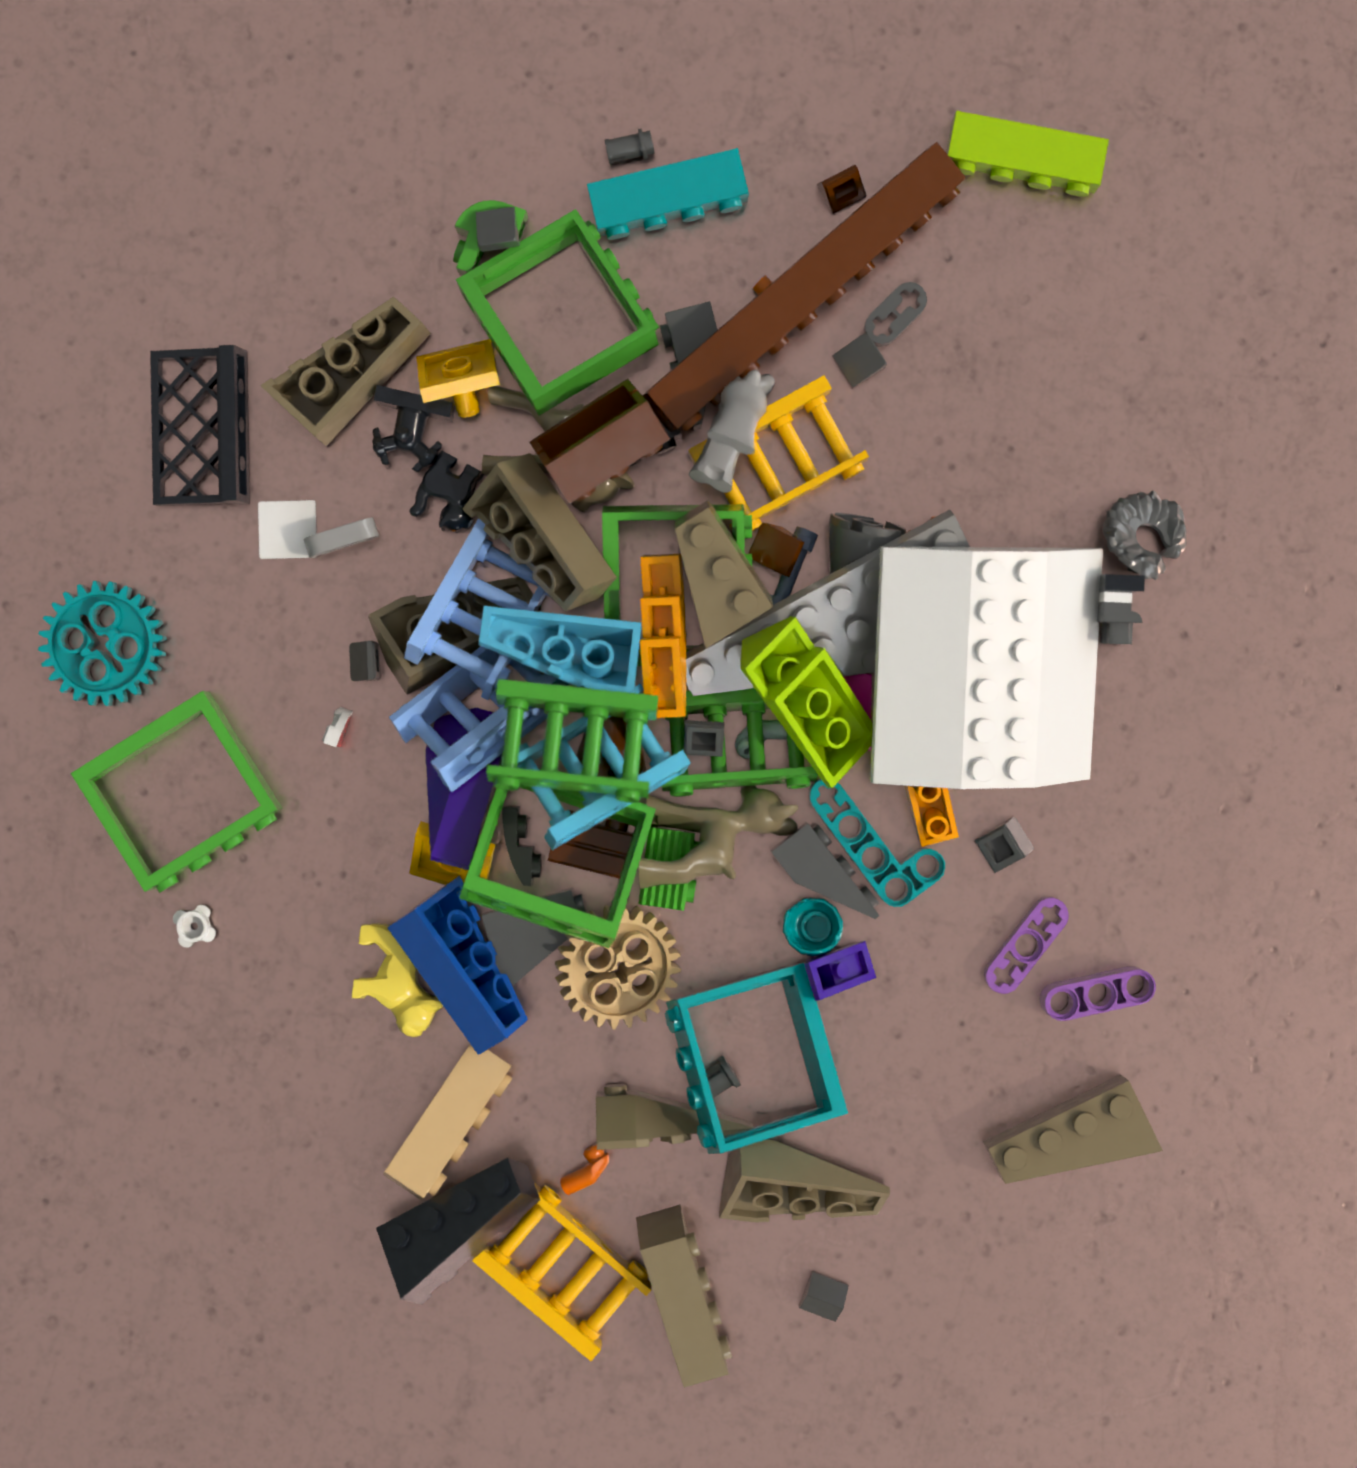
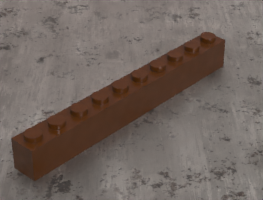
(804, 287)

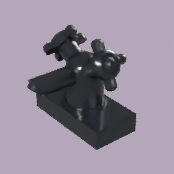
(410, 425)

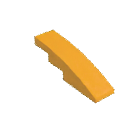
(664, 633)

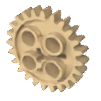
(622, 998)

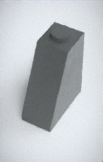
(522, 943)

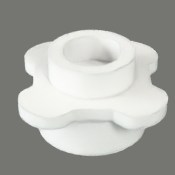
(183, 923)

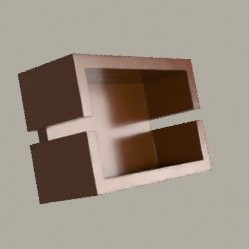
(600, 441)

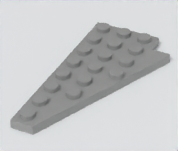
(833, 612)

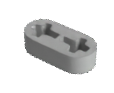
(341, 537)

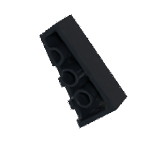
(447, 1230)

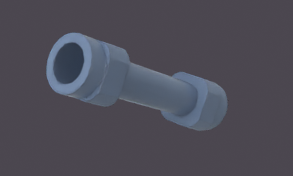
(786, 583)

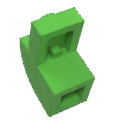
(467, 252)

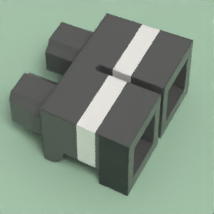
(1116, 606)

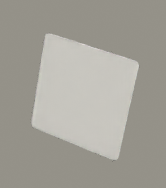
(284, 527)

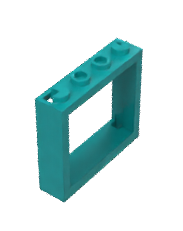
(812, 1042)

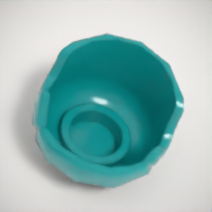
(813, 926)

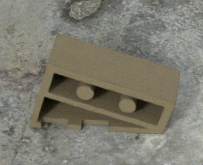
(719, 575)

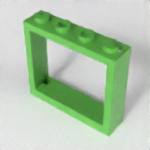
(531, 252)
(611, 541)
(143, 739)
(548, 913)

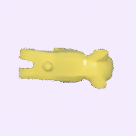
(396, 983)

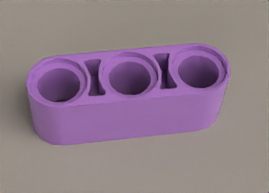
(1115, 997)

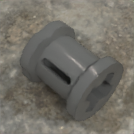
(721, 1077)

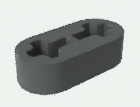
(889, 306)

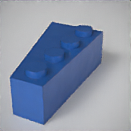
(460, 966)

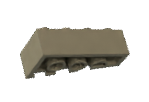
(541, 531)
(1079, 1133)
(682, 1296)

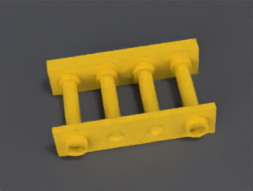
(779, 418)
(556, 1309)

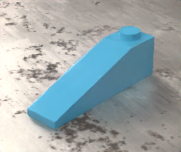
(568, 647)

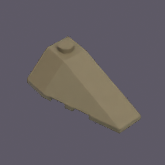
(398, 620)
(636, 1117)

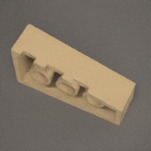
(446, 1122)

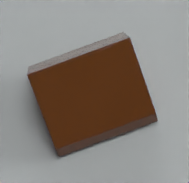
(842, 189)

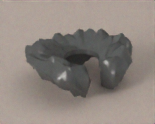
(1151, 511)

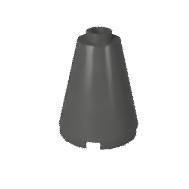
(856, 536)

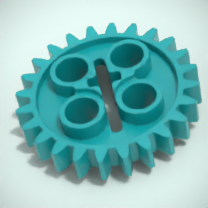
(129, 622)

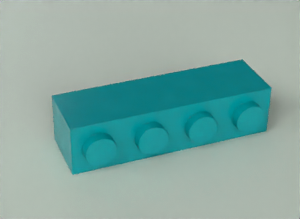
(668, 193)

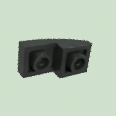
(525, 862)

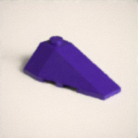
(458, 815)

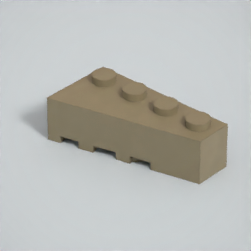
(344, 373)

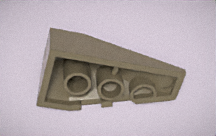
(783, 1180)

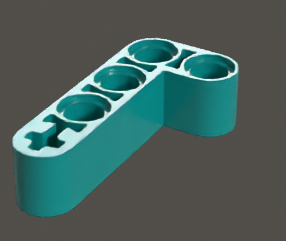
(867, 837)

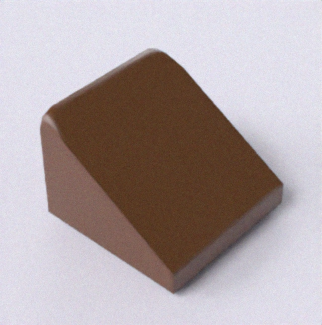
(776, 548)

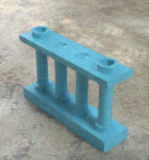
(597, 805)

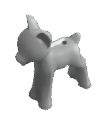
(732, 429)

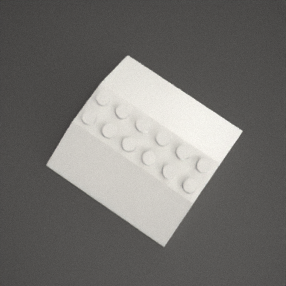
(985, 666)

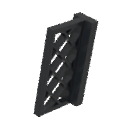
(231, 419)

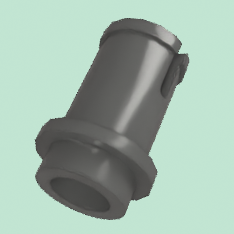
(630, 146)

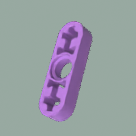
(1042, 945)

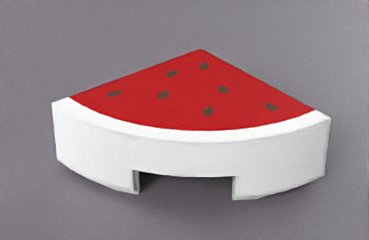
(336, 732)

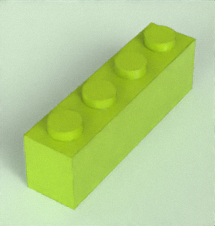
(1027, 153)

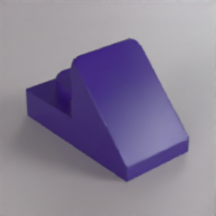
(839, 970)

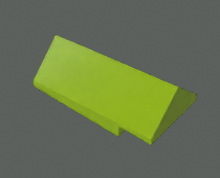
(808, 697)

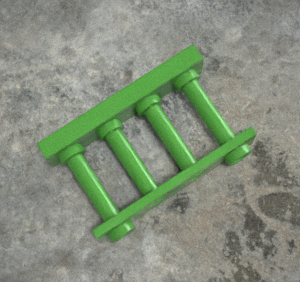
(557, 702)
(715, 708)

